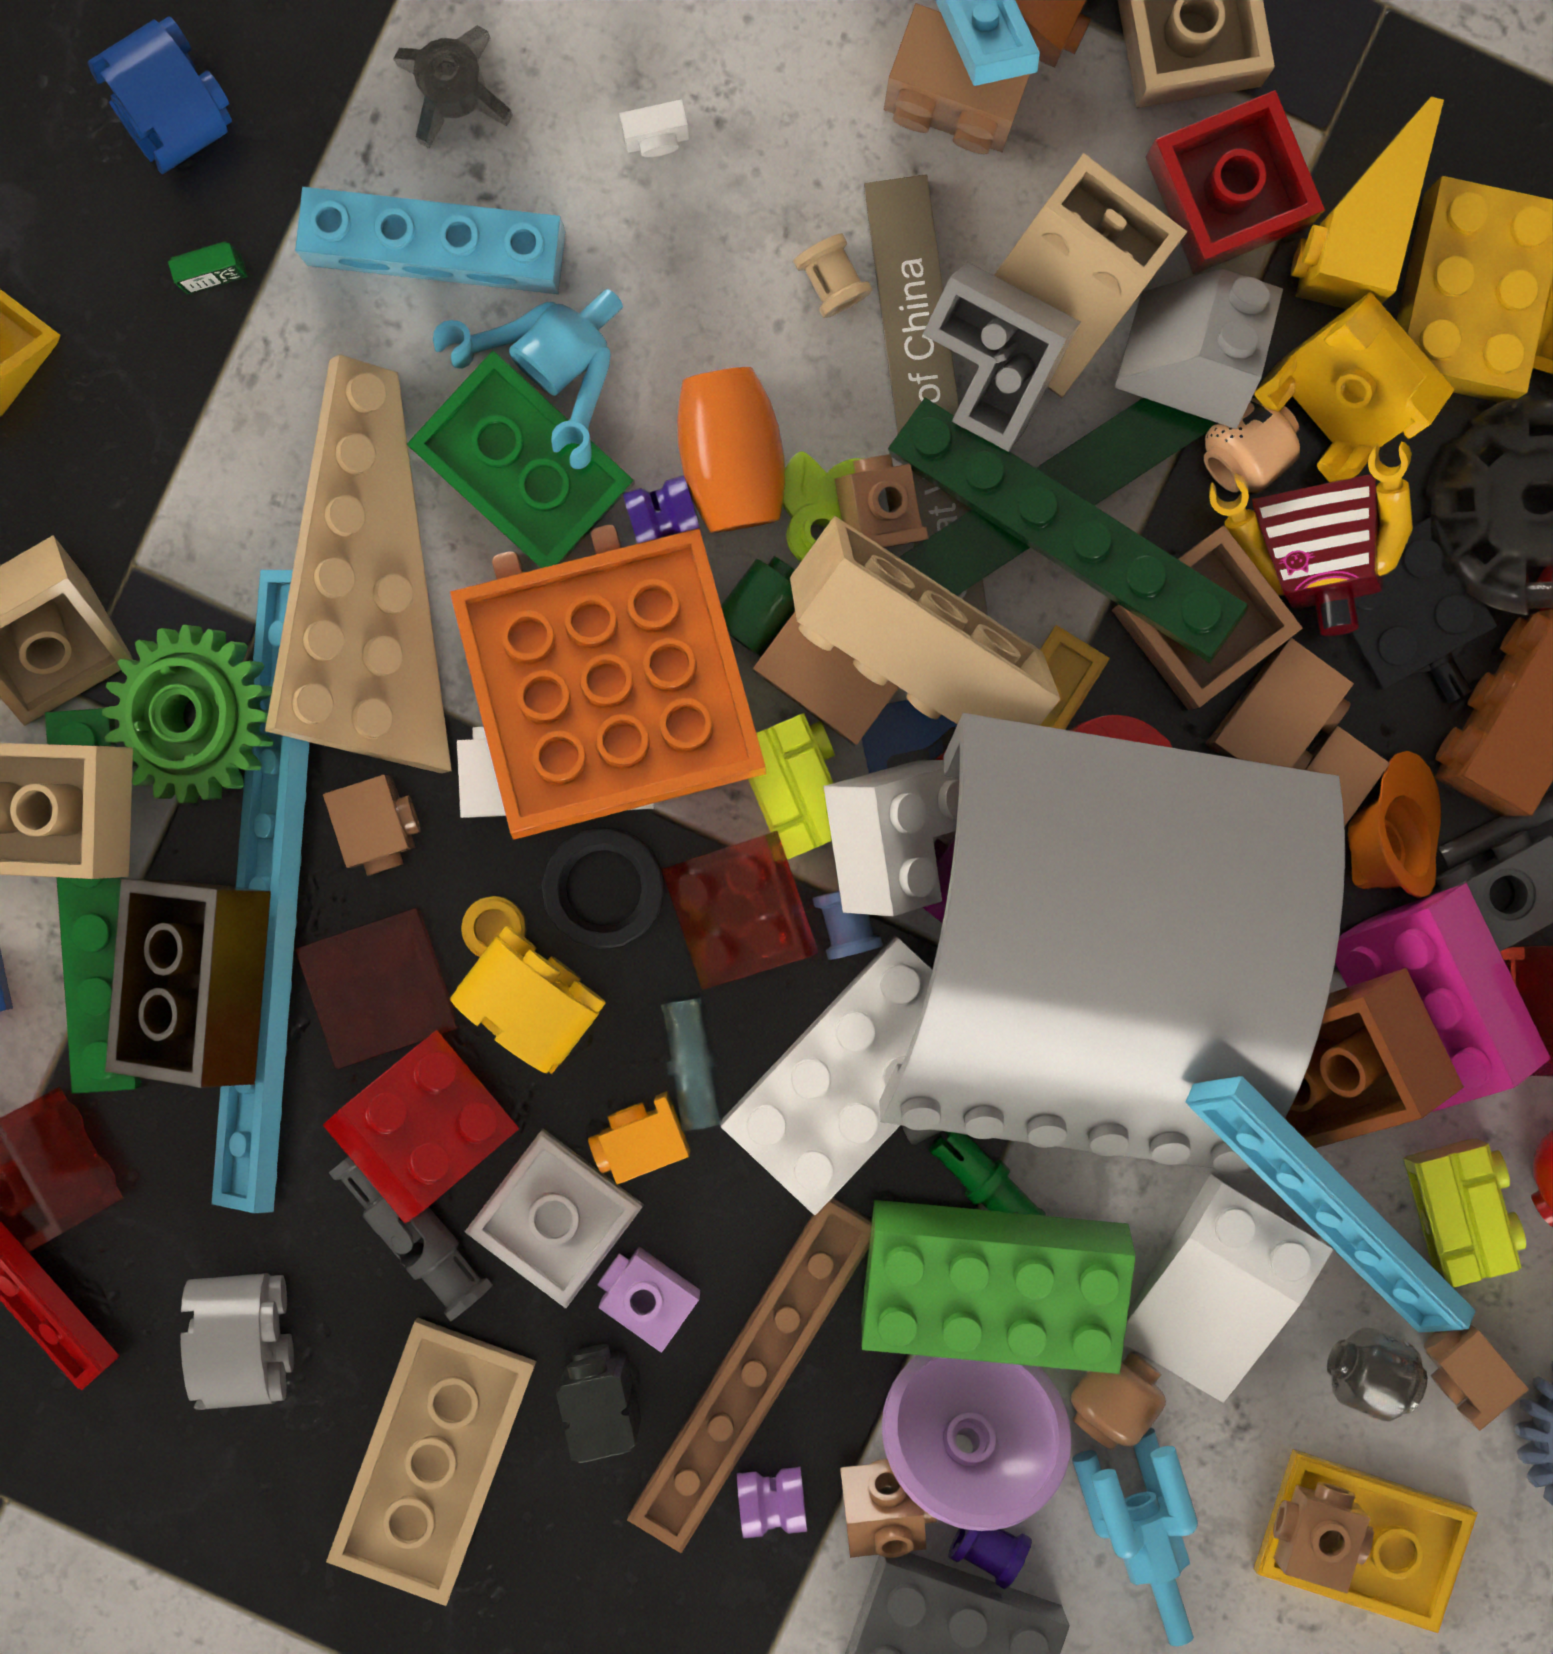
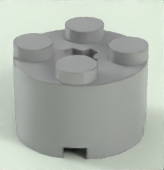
(235, 1341)

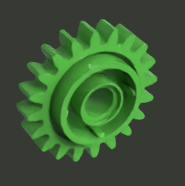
(226, 720)

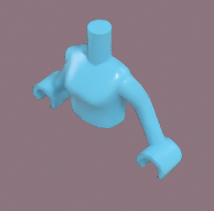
(552, 350)

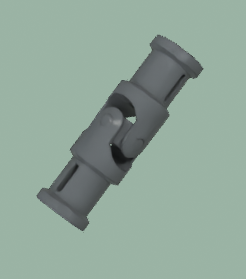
(434, 1260)

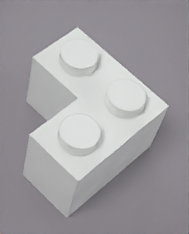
(886, 833)

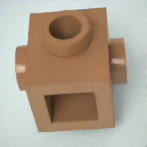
(880, 1513)
(1322, 1536)

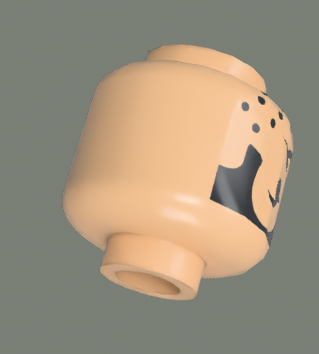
(1257, 450)

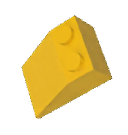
(1368, 231)

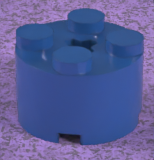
(161, 95)

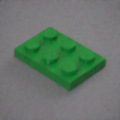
(499, 456)

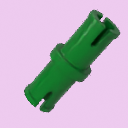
(985, 1180)

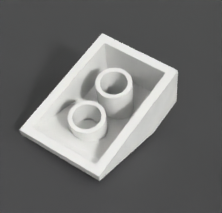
(1223, 1288)

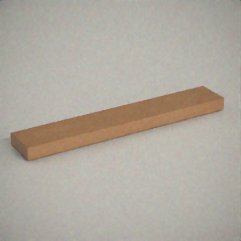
(752, 1374)

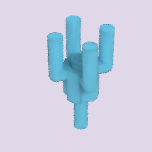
(1146, 1525)

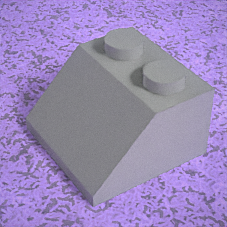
(1201, 344)

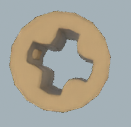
(832, 275)

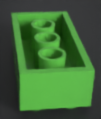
(997, 1286)

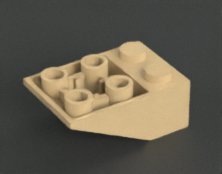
(1090, 258)

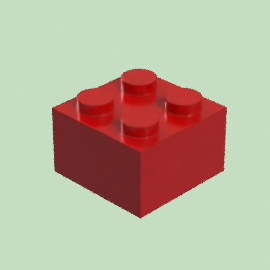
(1235, 181)
(420, 1126)

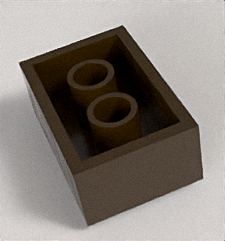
(188, 982)

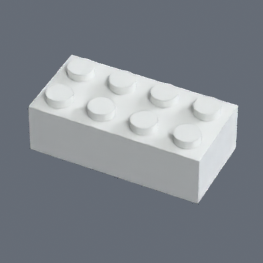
(819, 1103)

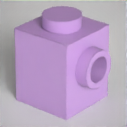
(647, 1297)

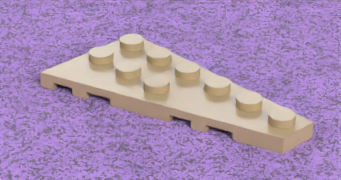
(357, 618)

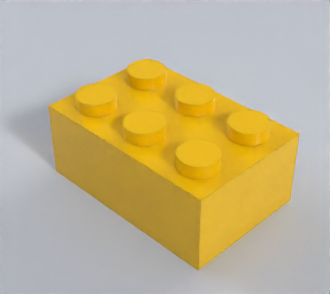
(1479, 285)

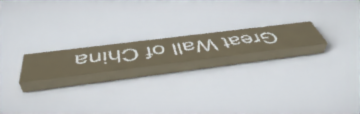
(908, 293)

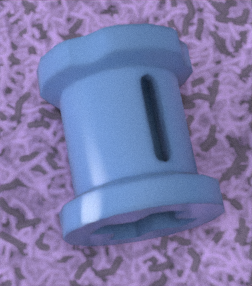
(847, 931)

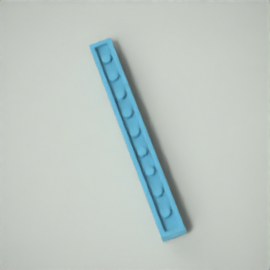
(269, 862)

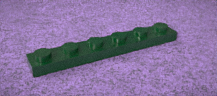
(1069, 531)

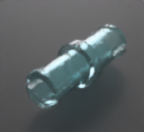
(691, 1064)

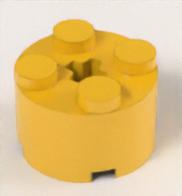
(527, 1001)

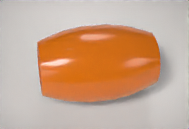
(731, 449)

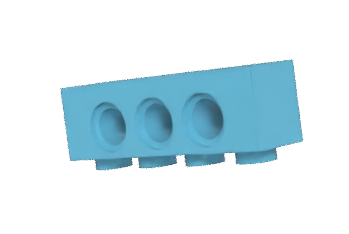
(430, 240)

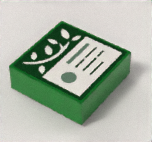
(207, 267)

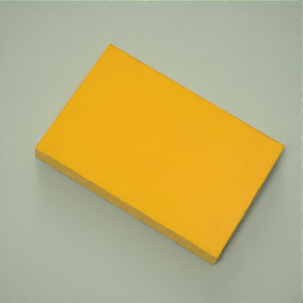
(1413, 1549)

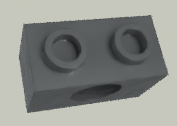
(1529, 868)

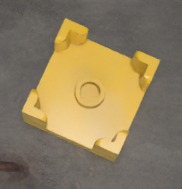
(1359, 385)

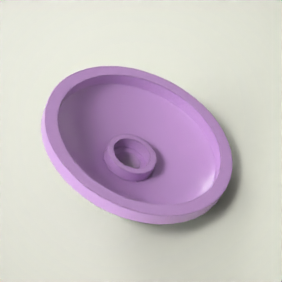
(1015, 1433)

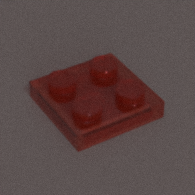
(740, 910)
(377, 988)

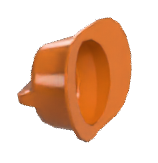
(1398, 833)

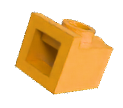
(640, 1140)

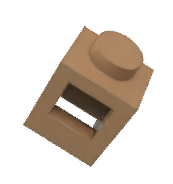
(860, 505)
(1474, 1372)

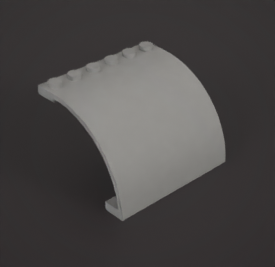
(1121, 936)

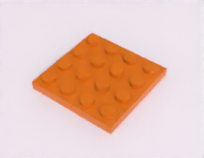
(607, 683)

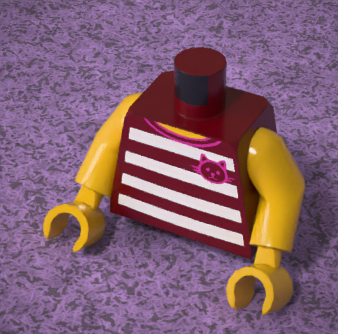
(1327, 538)

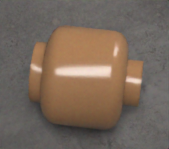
(1120, 1405)

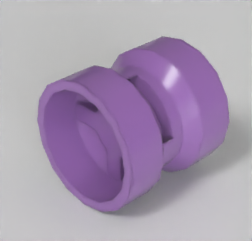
(771, 1502)

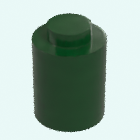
(760, 605)

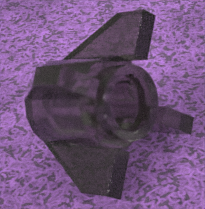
(454, 96)

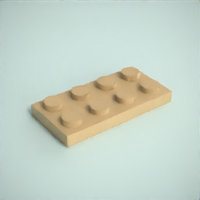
(431, 1461)

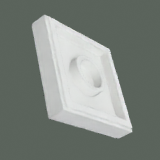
(554, 1218)

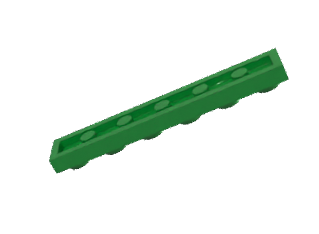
(88, 935)

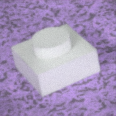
(655, 128)

